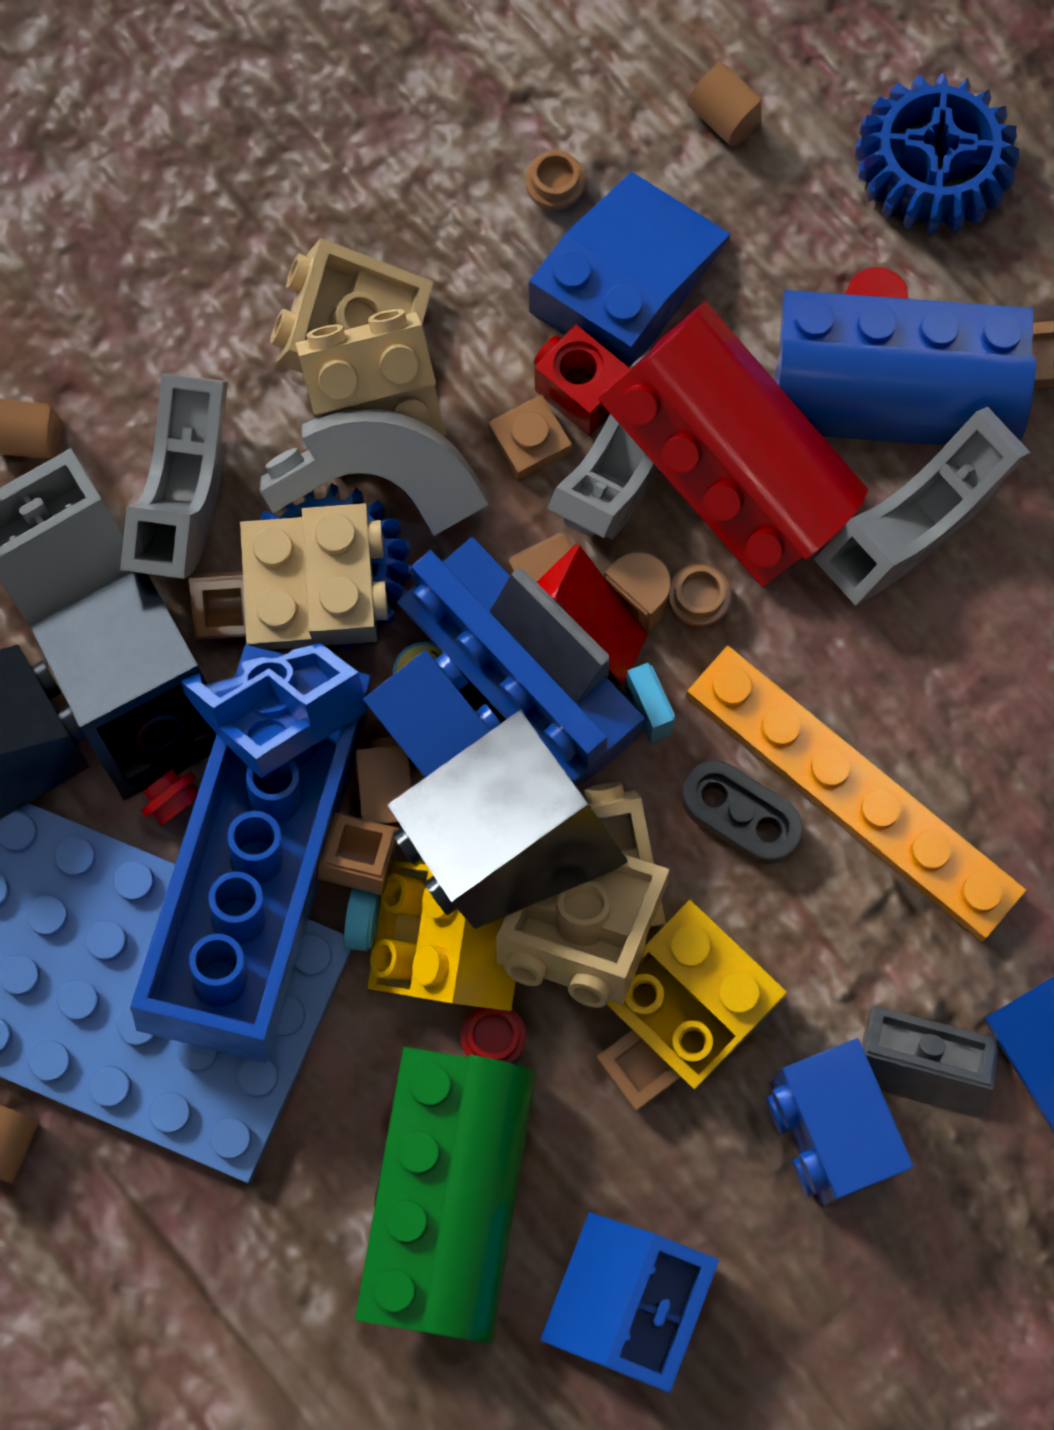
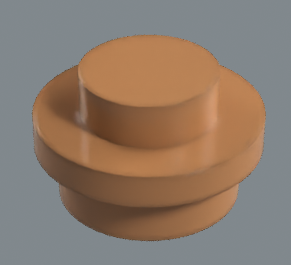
(555, 180)
(699, 595)

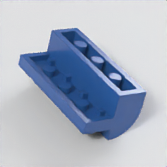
(904, 365)
(453, 610)

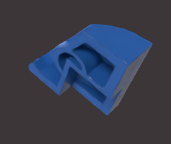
(280, 705)

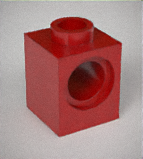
(576, 401)

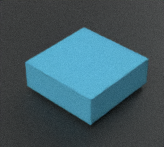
(650, 700)

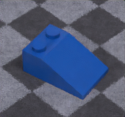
(625, 268)

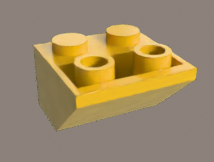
(434, 954)
(696, 995)

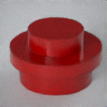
(169, 796)
(493, 1034)

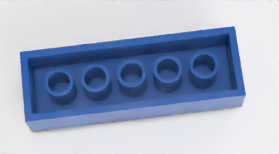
(242, 894)

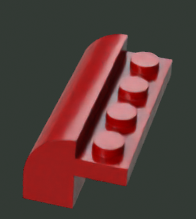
(735, 445)

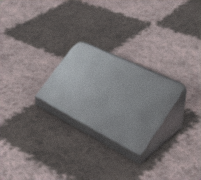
(550, 636)
(930, 1061)

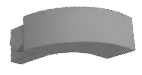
(383, 446)
(605, 484)
(176, 510)
(925, 512)

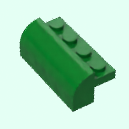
(446, 1195)

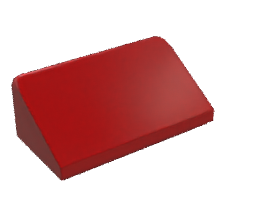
(596, 608)

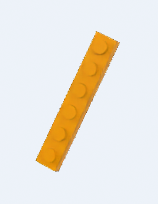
(855, 793)

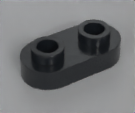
(744, 809)

